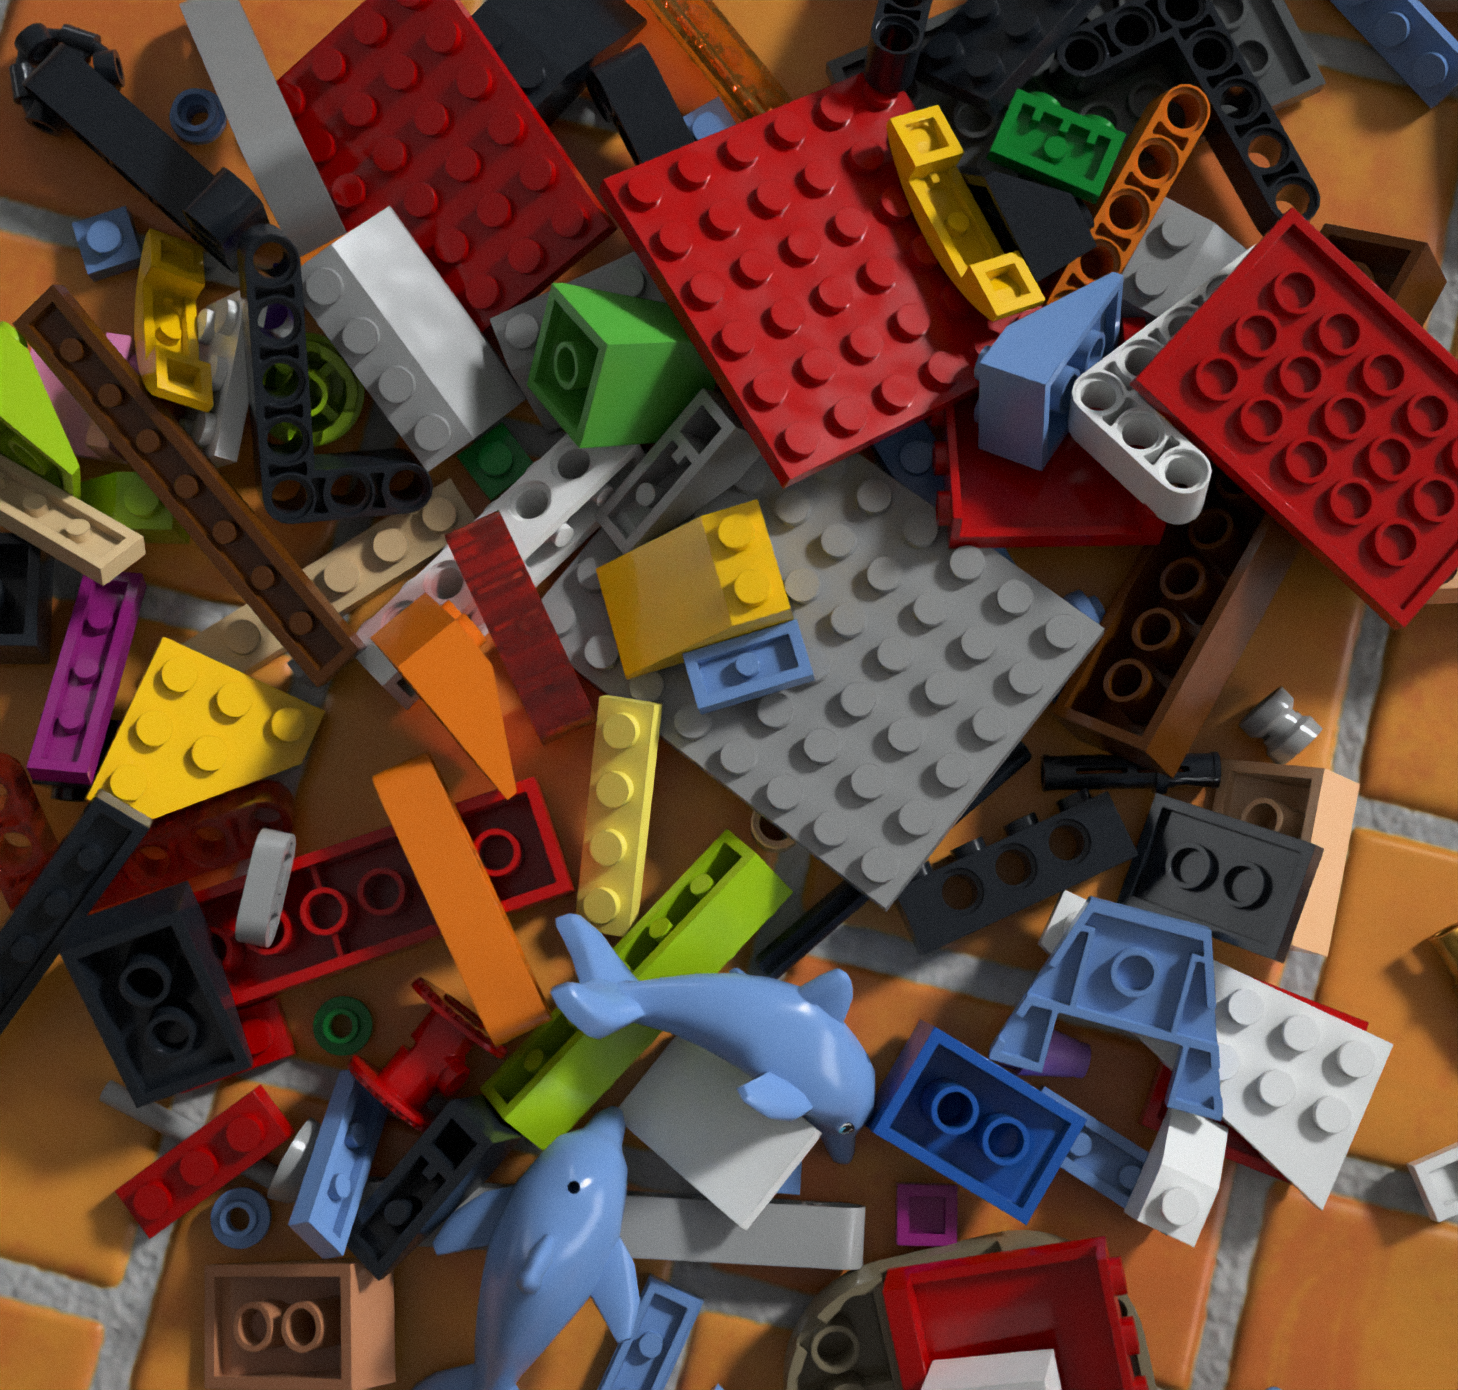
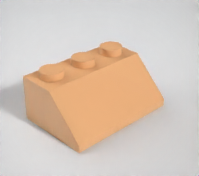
(1304, 805)

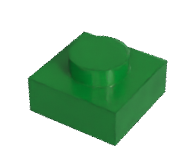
(495, 461)

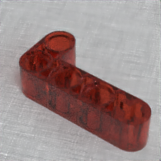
(520, 628)

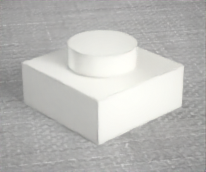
(1438, 1181)

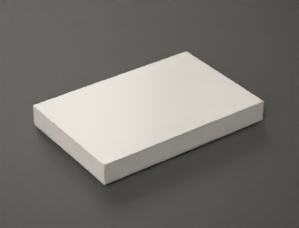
(705, 1131)

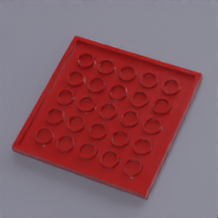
(806, 276)

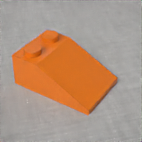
(442, 663)

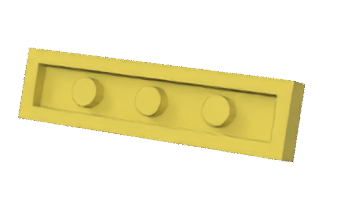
(618, 813)

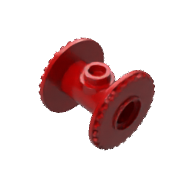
(433, 1062)

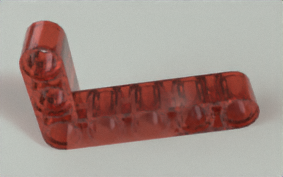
(173, 832)

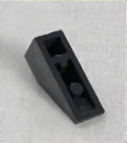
(431, 1182)

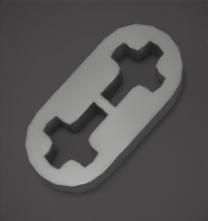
(265, 887)

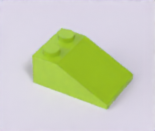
(28, 420)

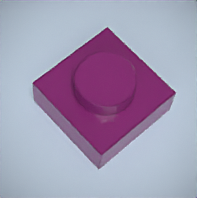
(926, 1214)

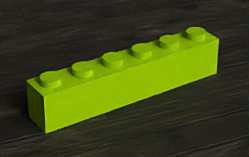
(686, 932)

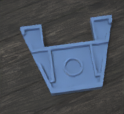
(1132, 975)

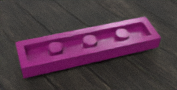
(86, 680)

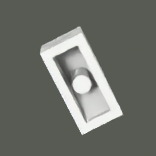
(1180, 1176)

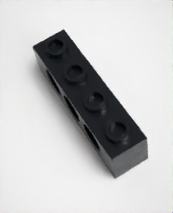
(1100, 845)

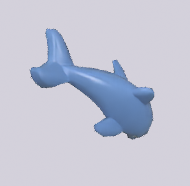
(770, 1029)
(547, 1253)

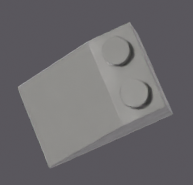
(1173, 260)

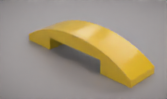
(951, 219)
(166, 321)

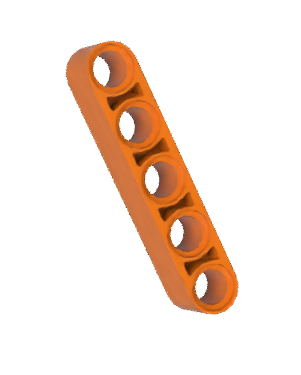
(1136, 192)
(462, 898)

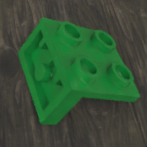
(1056, 145)

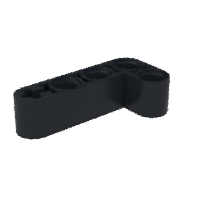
(638, 103)

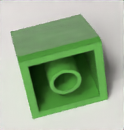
(613, 366)

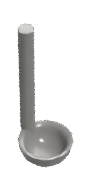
(281, 1180)

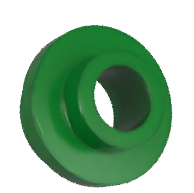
(361, 1025)

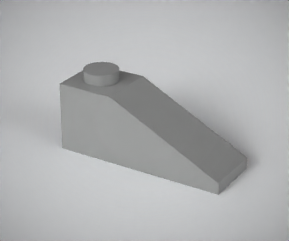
(681, 473)

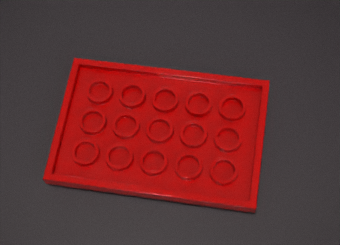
(427, 119)
(1324, 413)

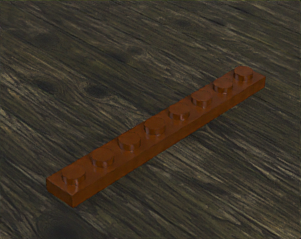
(189, 485)

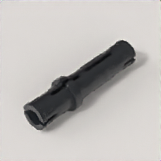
(1061, 774)

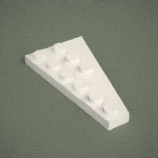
(1286, 1070)

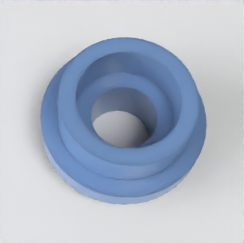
(189, 104)
(259, 1215)

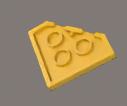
(200, 733)

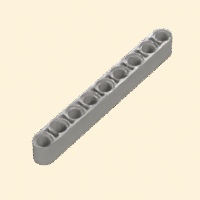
(698, 1231)

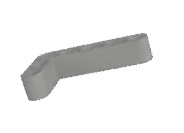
(262, 123)

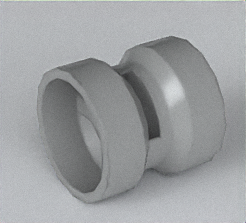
(1280, 726)

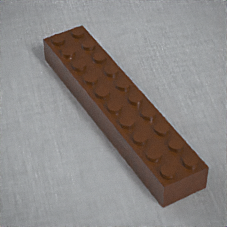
(1208, 581)

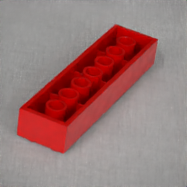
(366, 905)

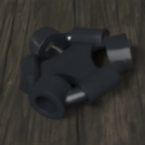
(35, 44)

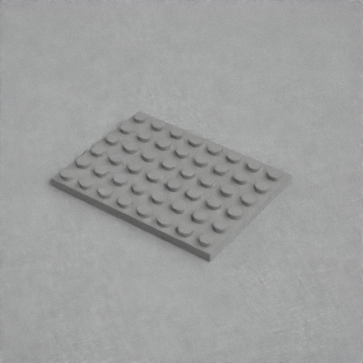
(917, 660)

